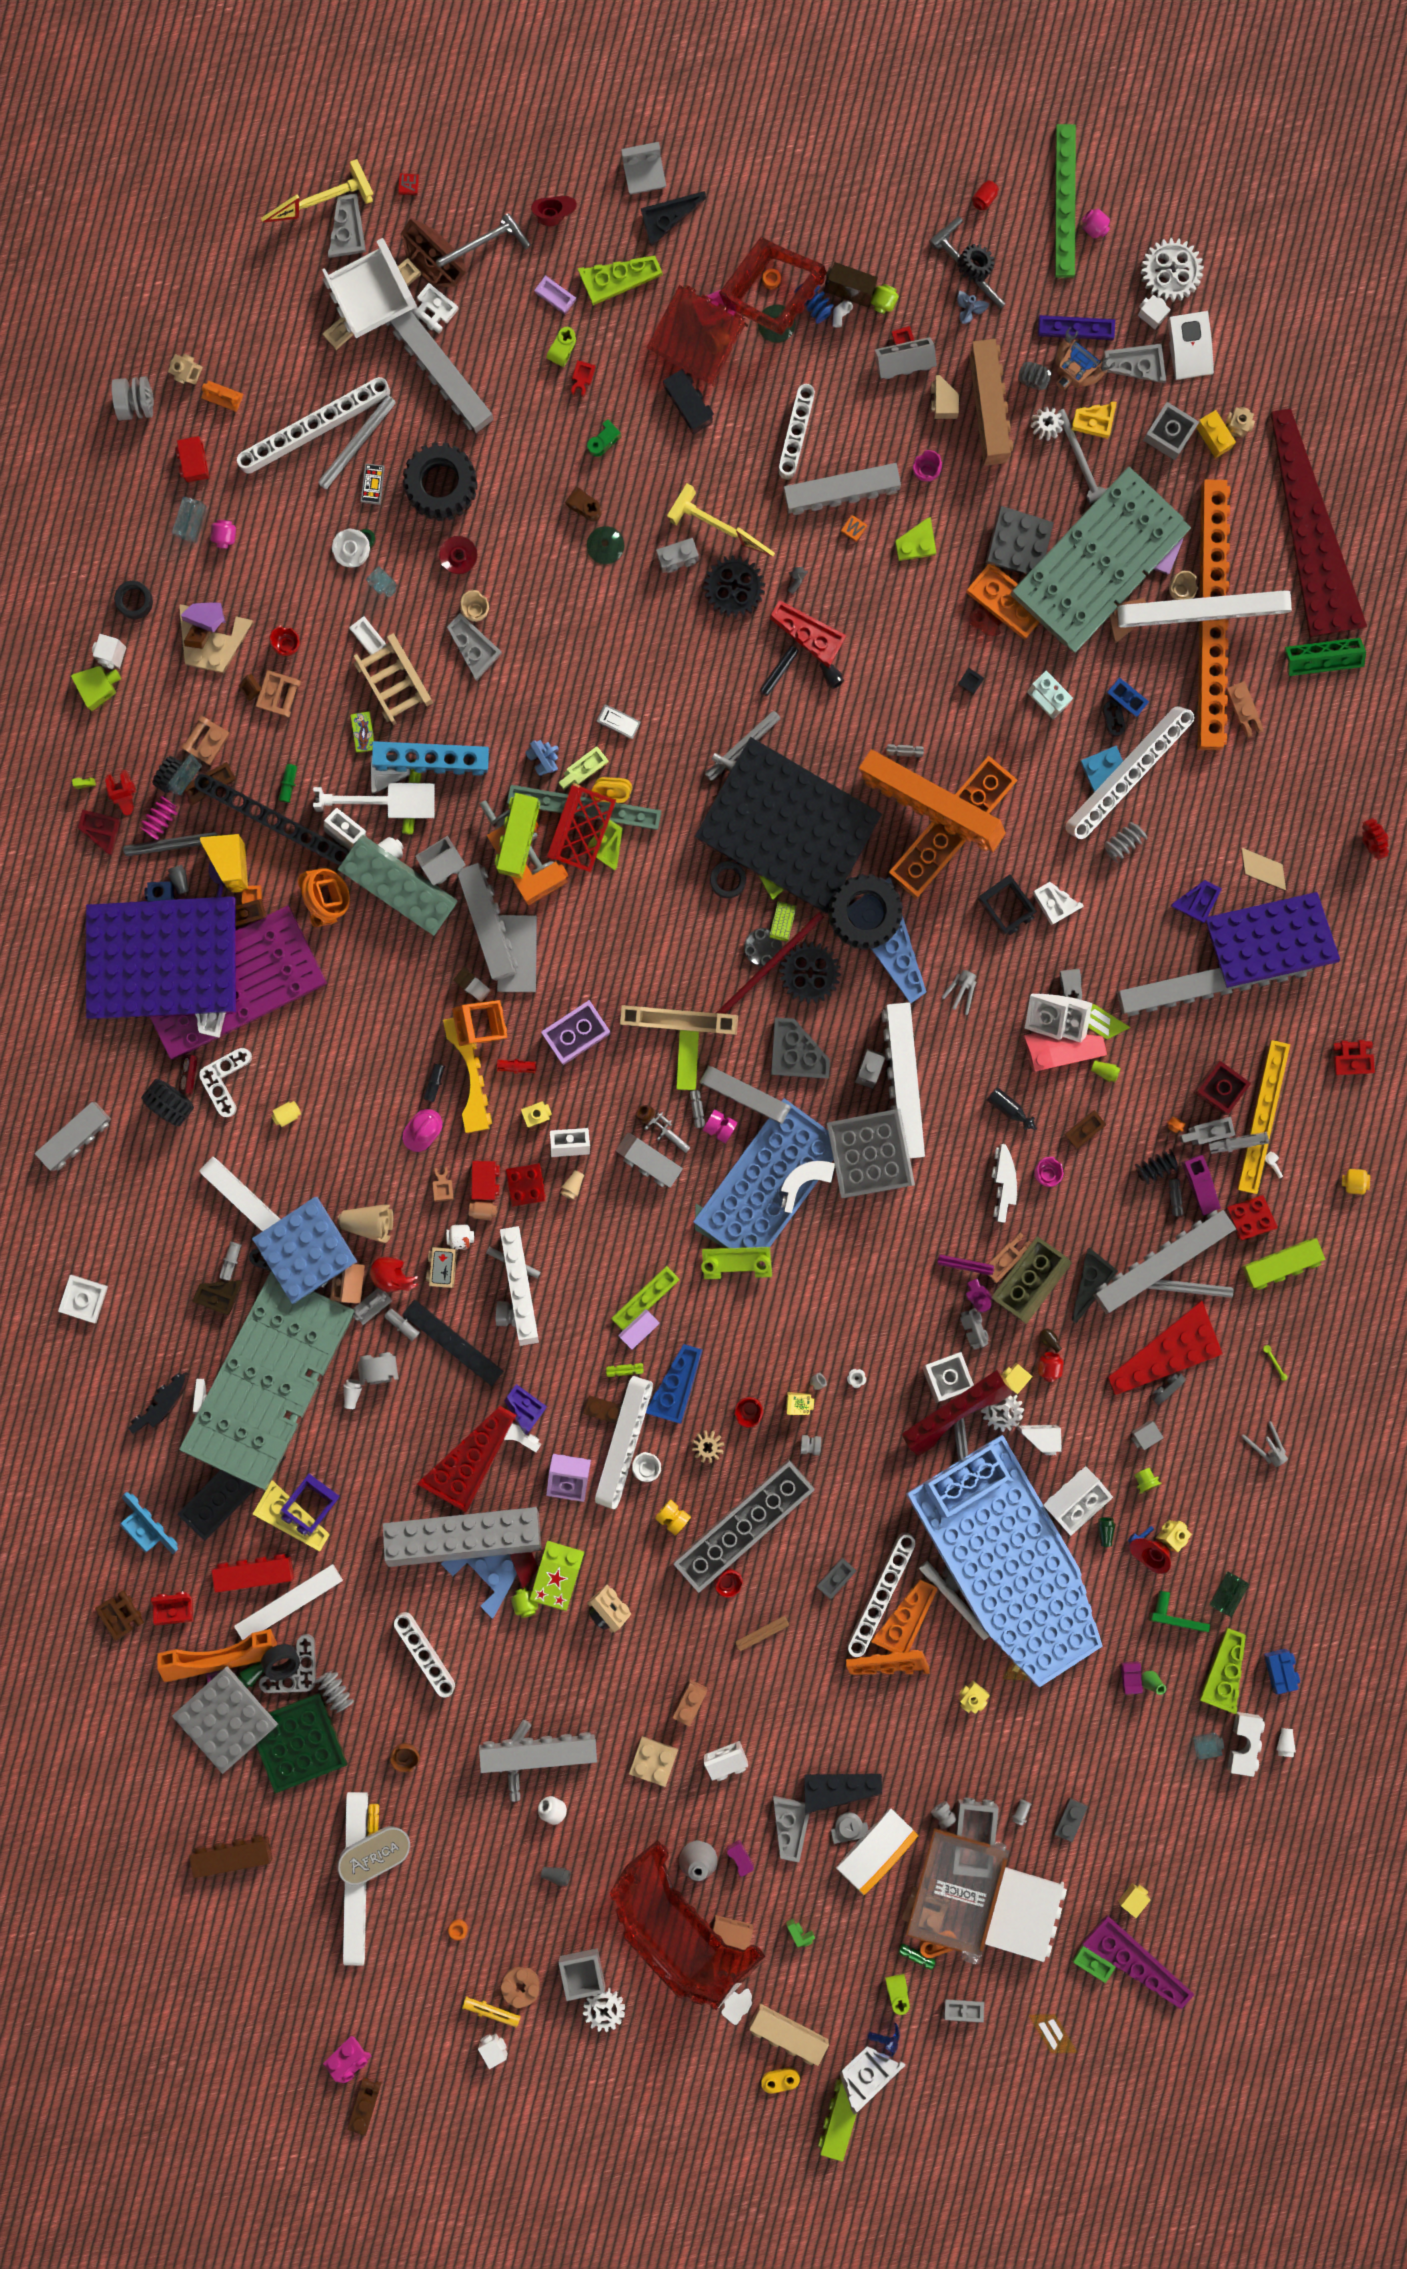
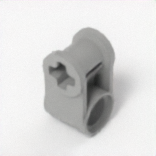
(1071, 983)

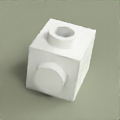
(1153, 311)
(492, 2050)

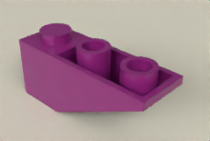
(1201, 1184)

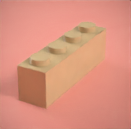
(789, 2035)

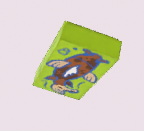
(362, 732)

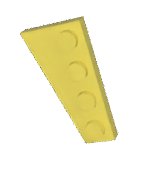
(269, 1510)

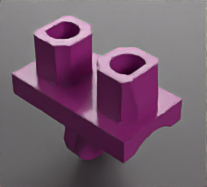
(979, 1296)

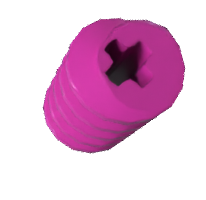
(159, 817)

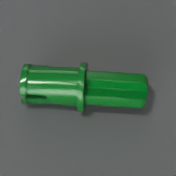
(288, 783)

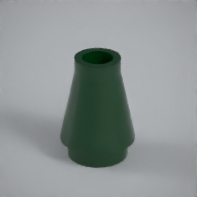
(1106, 1530)
(251, 1674)

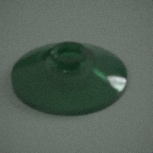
(774, 312)
(606, 554)

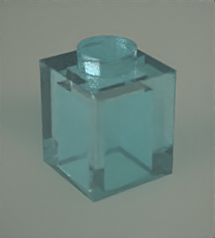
(1208, 1745)

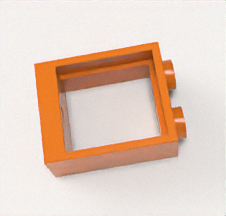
(464, 1024)

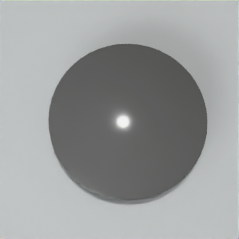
(760, 947)

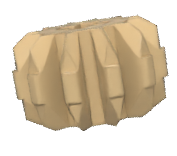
(700, 1447)

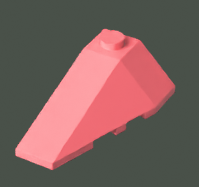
(1049, 1052)

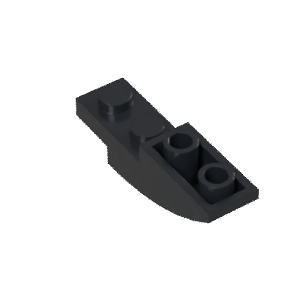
(167, 1398)

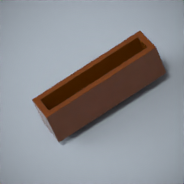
(230, 1857)

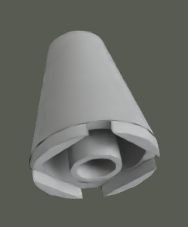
(698, 1860)

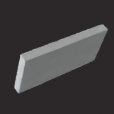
(522, 934)

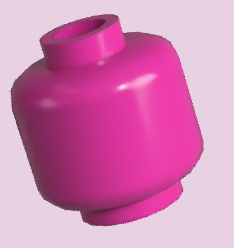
(1095, 223)
(223, 533)

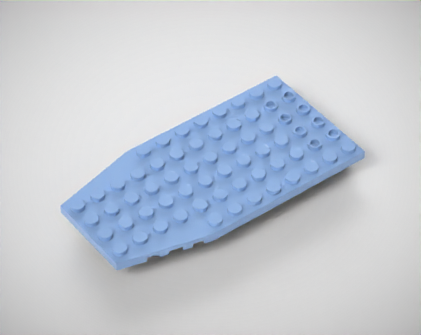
(1009, 1560)

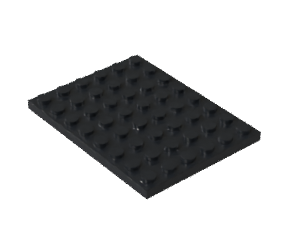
(787, 825)

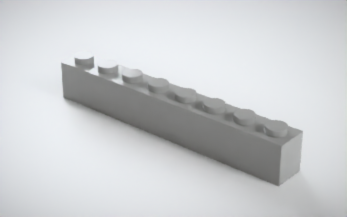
(441, 371)
(1164, 1262)

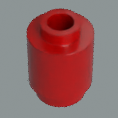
(985, 195)

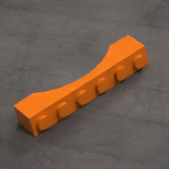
(183, 1664)

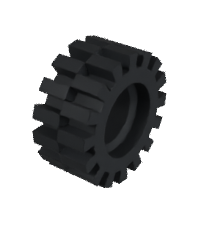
(979, 255)
(165, 773)

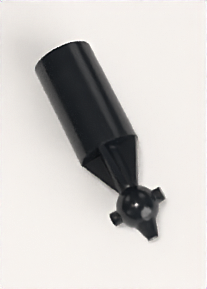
(1010, 1108)

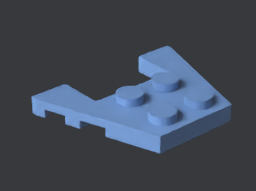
(495, 1571)

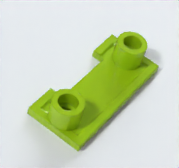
(736, 1260)

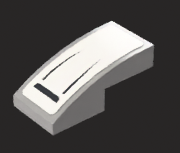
(618, 721)

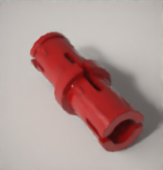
(516, 1066)

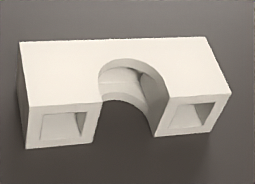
(1245, 1761)

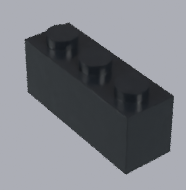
(688, 401)

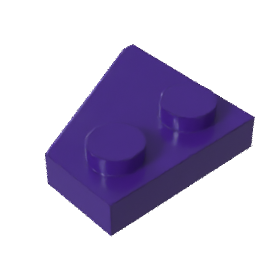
(1198, 901)
(525, 1407)

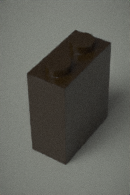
(850, 284)

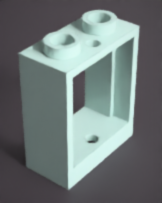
(1048, 698)

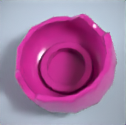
(927, 466)
(1048, 1172)

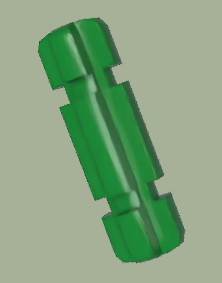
(916, 1956)

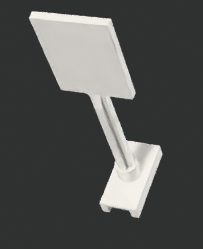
(403, 800)

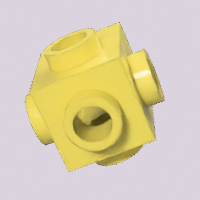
(1174, 1535)
(971, 1691)

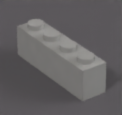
(73, 1136)

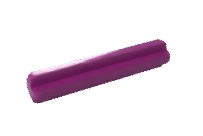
(965, 1264)

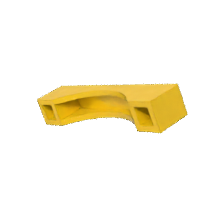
(474, 1114)

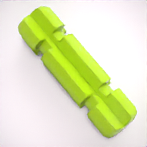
(622, 1370)

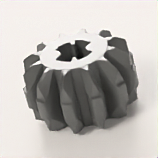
(1034, 375)

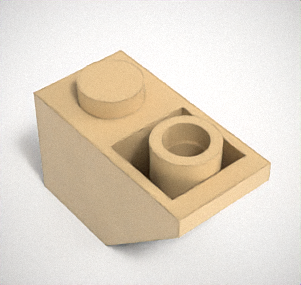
(945, 400)

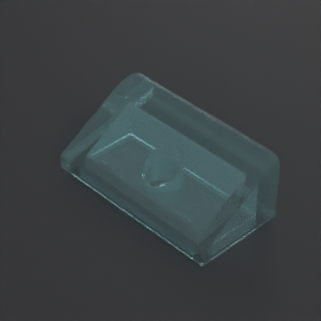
(184, 775)

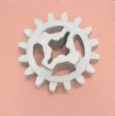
(1008, 1417)
(609, 2015)

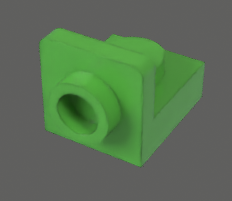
(796, 1931)

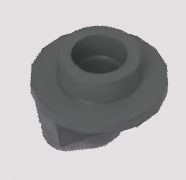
(798, 574)

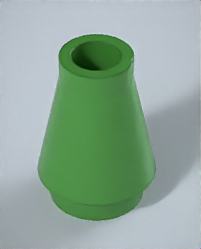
(1152, 1682)

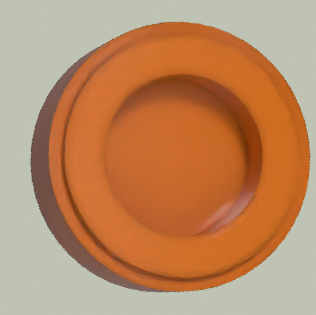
(771, 279)
(458, 1929)

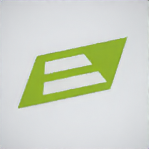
(1104, 1023)

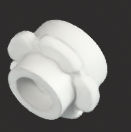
(851, 1378)

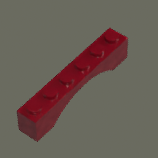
(984, 1393)

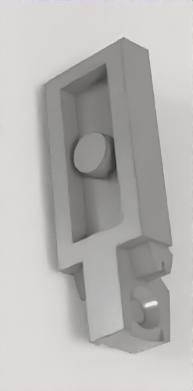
(1209, 1131)

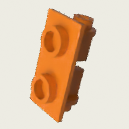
(221, 395)

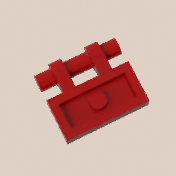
(1353, 1064)

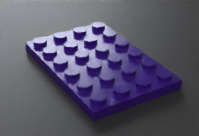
(1272, 939)

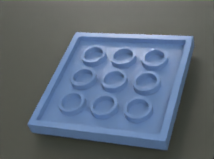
(304, 1250)

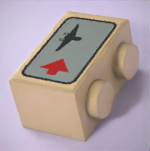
(442, 1267)

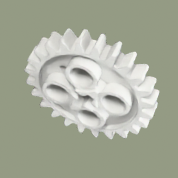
(1173, 287)

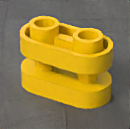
(613, 787)

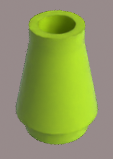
(1105, 1070)

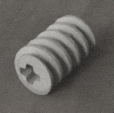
(1124, 840)
(334, 1691)

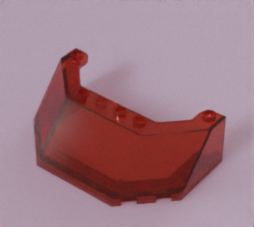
(674, 1936)

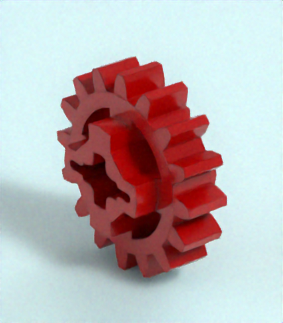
(1375, 839)

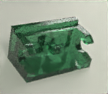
(1229, 1594)

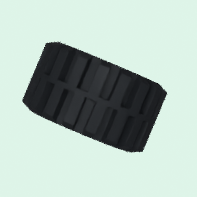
(167, 1102)

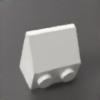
(1044, 1437)
(725, 1761)

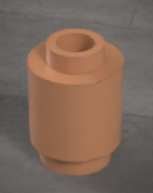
(482, 1210)

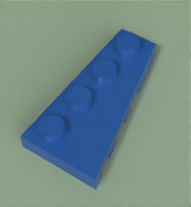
(674, 1392)

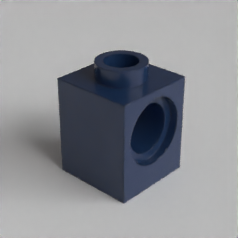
(168, 891)

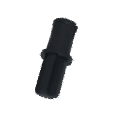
(434, 1082)

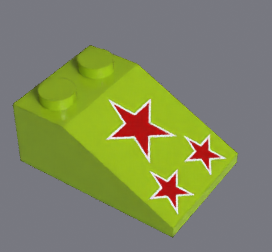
(557, 1576)

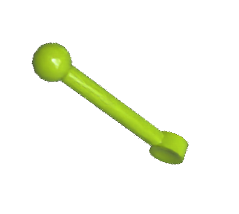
(1267, 1349)

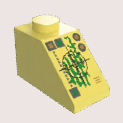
(799, 1403)

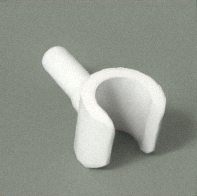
(1271, 1158)

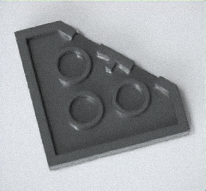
(797, 1052)

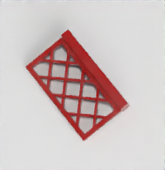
(565, 822)

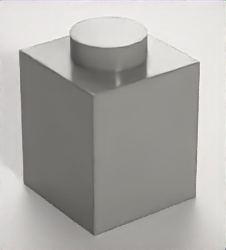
(1146, 1435)

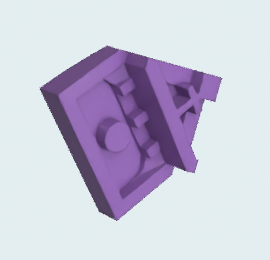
(204, 615)

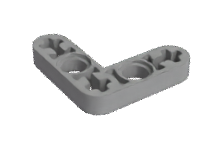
(297, 1678)

